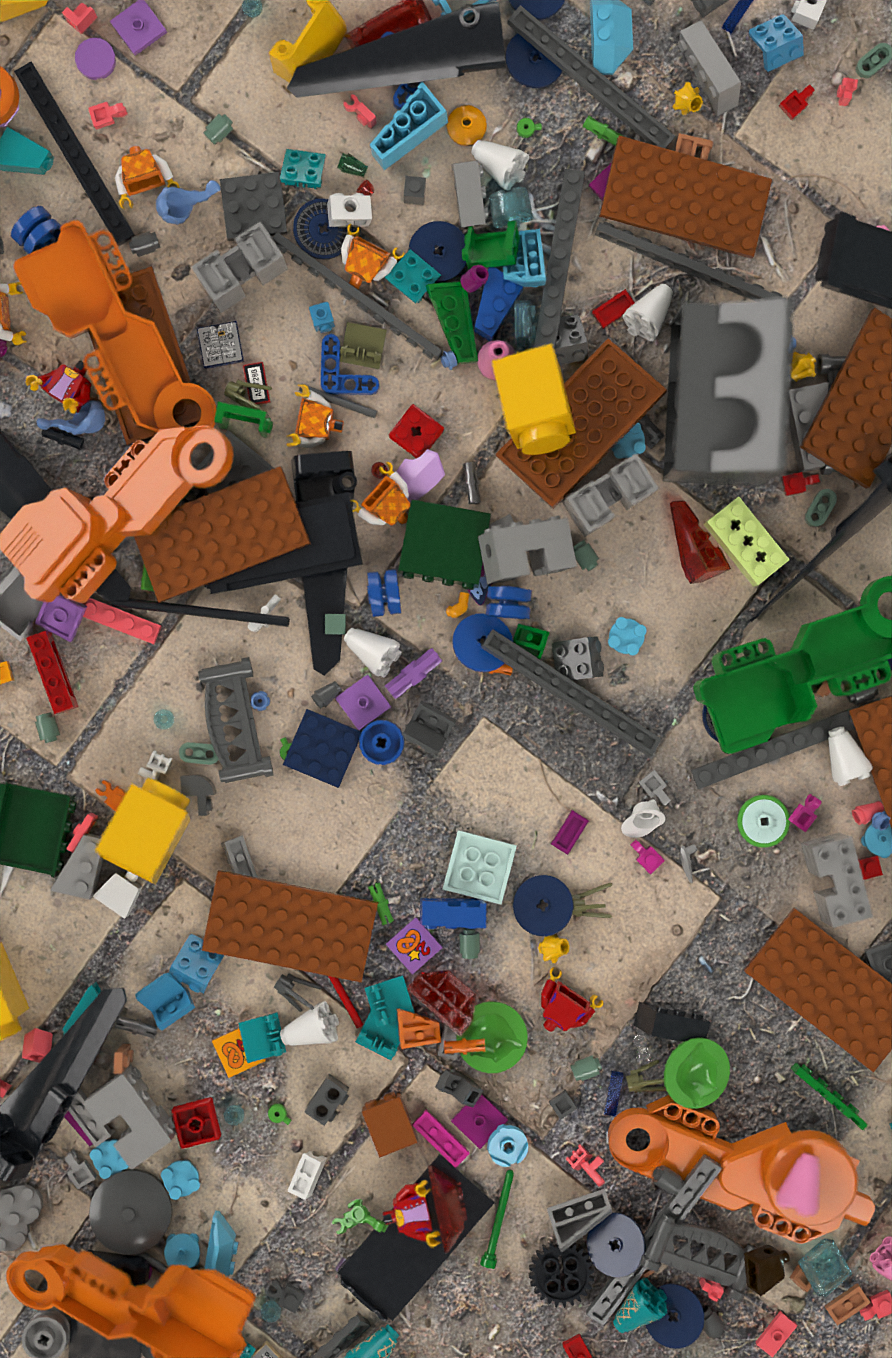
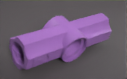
(413, 673)

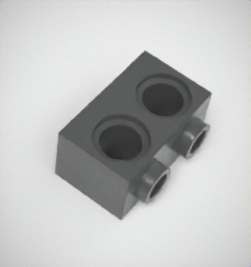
(323, 1097)

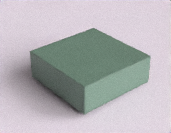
(335, 623)

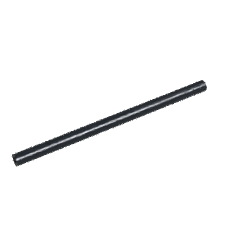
(203, 611)

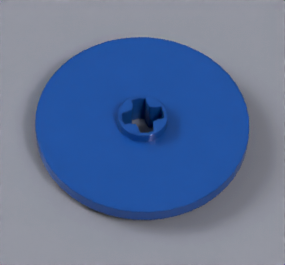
(467, 641)

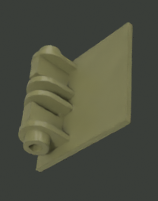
(363, 345)

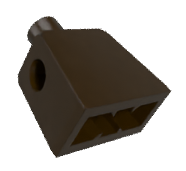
(764, 1268)

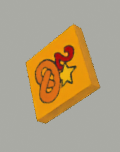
(232, 1053)

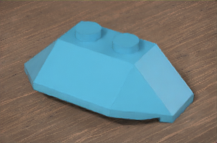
(610, 34)
(530, 262)
(221, 1246)

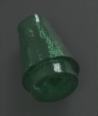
(351, 165)

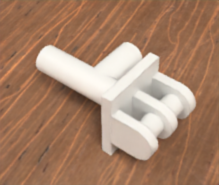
(255, 627)
(157, 766)

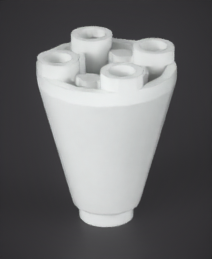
(501, 162)
(648, 313)
(373, 650)
(846, 757)
(312, 1027)

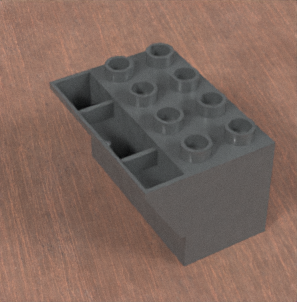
(728, 392)

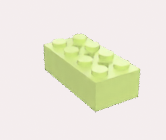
(732, 542)

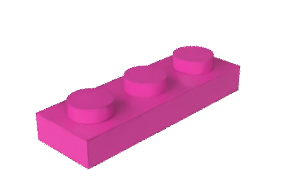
(441, 1138)

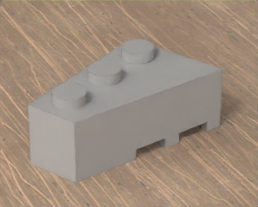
(470, 193)
(82, 870)
(578, 1216)

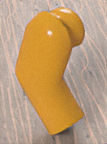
(459, 608)

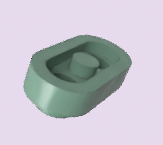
(873, 61)
(819, 508)
(199, 753)

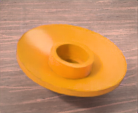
(464, 134)

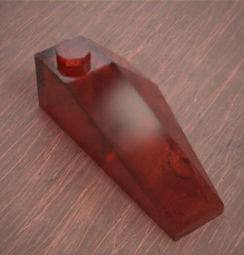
(696, 552)

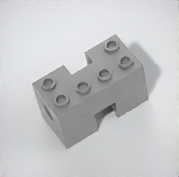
(253, 256)
(626, 482)
(506, 548)
(837, 857)
(148, 1123)

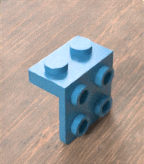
(778, 41)
(194, 965)
(166, 1000)

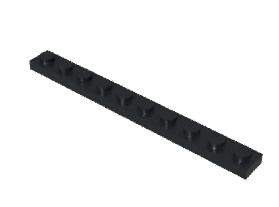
(74, 153)

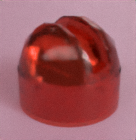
(366, 188)
(375, 470)

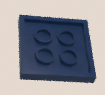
(322, 748)

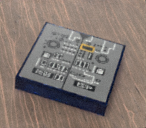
(220, 344)

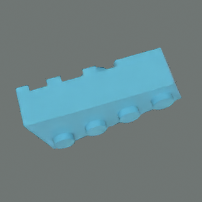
(409, 127)

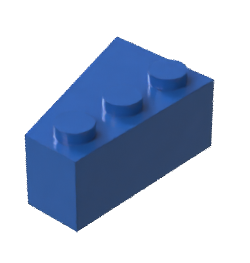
(496, 303)
(452, 913)

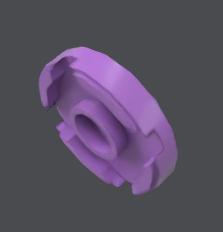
(95, 58)

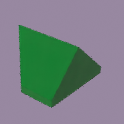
(531, 639)

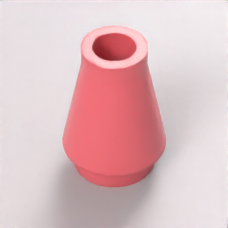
(864, 813)

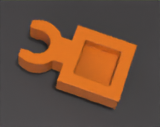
(114, 797)

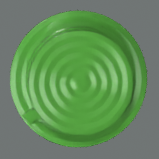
(503, 1034)
(696, 1073)

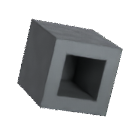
(414, 190)

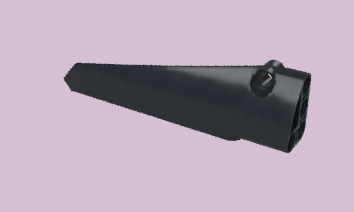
(420, 53)
(318, 477)
(23, 486)
(850, 525)
(42, 1100)

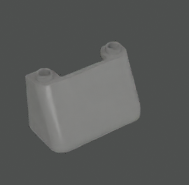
(16, 606)

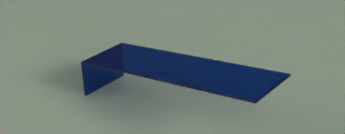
(736, 15)
(613, 1093)

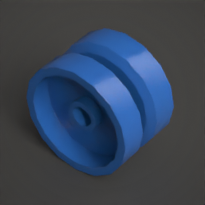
(35, 230)
(384, 593)
(508, 602)
(381, 754)

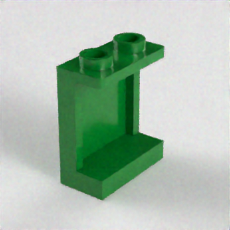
(491, 248)
(228, 411)

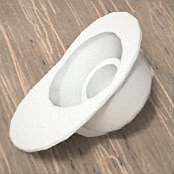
(643, 820)

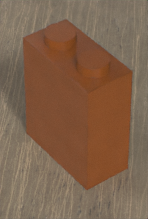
(389, 1124)

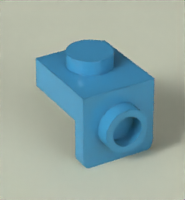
(322, 317)

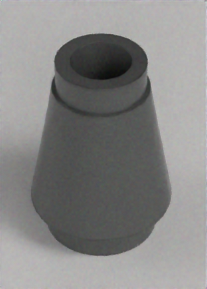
(324, 695)

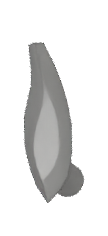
(685, 860)

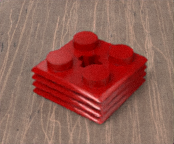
(414, 419)
(189, 1133)

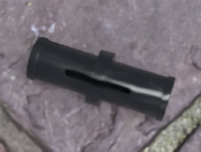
(63, 437)

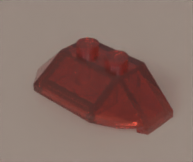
(446, 998)
(448, 1206)

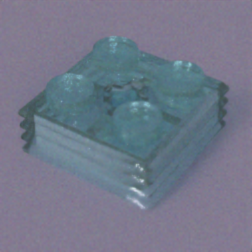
(523, 318)
(825, 1267)

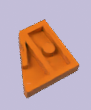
(416, 1029)

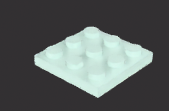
(479, 867)

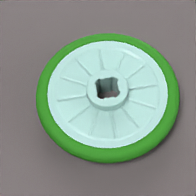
(750, 824)

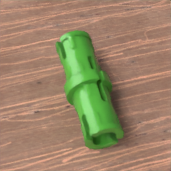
(601, 130)
(382, 907)

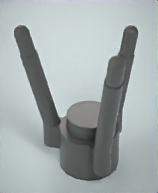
(284, 986)

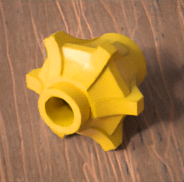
(687, 99)
(802, 366)
(553, 947)

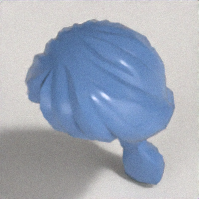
(176, 203)
(88, 420)

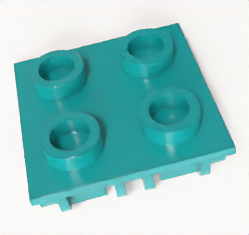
(302, 168)
(412, 276)
(386, 998)
(262, 1037)
(381, 1039)

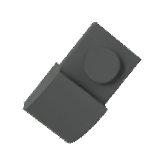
(199, 786)
(460, 1087)

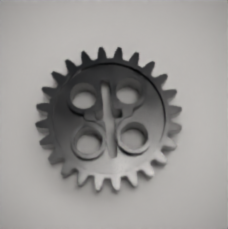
(543, 1274)

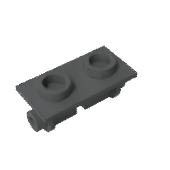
(651, 432)

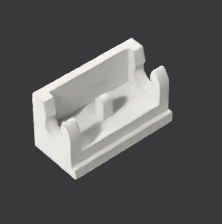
(306, 1175)

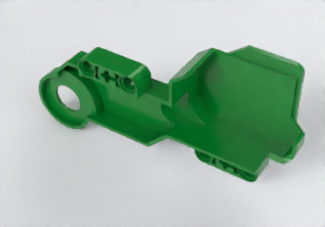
(773, 690)

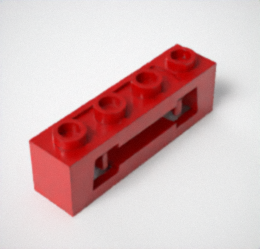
(52, 672)

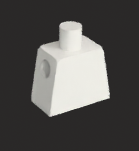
(120, 893)

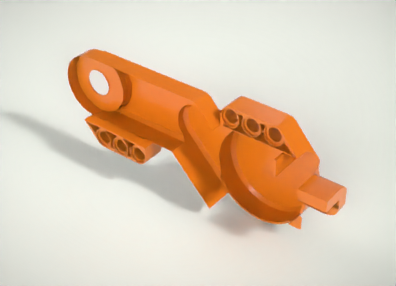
(750, 1167)

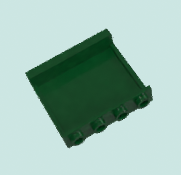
(443, 544)
(34, 828)

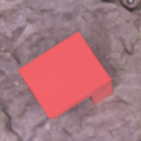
(80, 18)
(36, 1045)

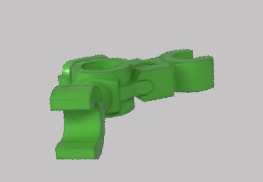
(358, 1215)

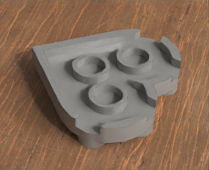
(18, 1208)

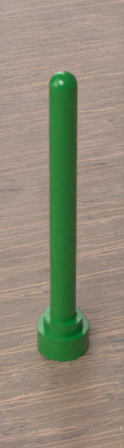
(489, 1258)

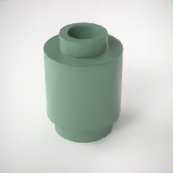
(218, 128)
(585, 556)
(47, 727)
(469, 943)
(586, 1068)

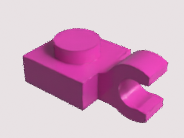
(804, 815)
(648, 857)

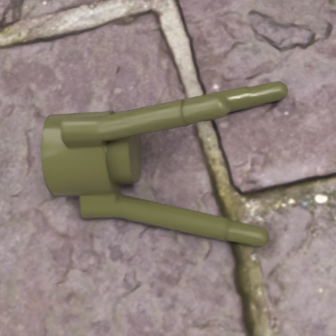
(236, 392)
(580, 907)
(636, 1081)

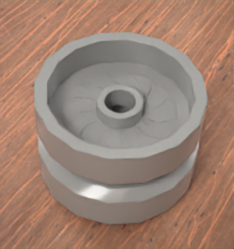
(47, 1333)

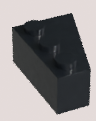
(670, 1023)

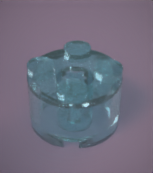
(510, 207)

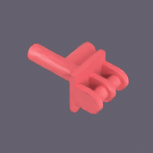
(582, 1162)

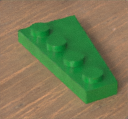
(454, 314)
(832, 1097)

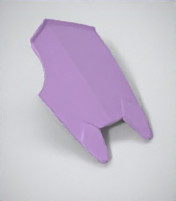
(421, 474)

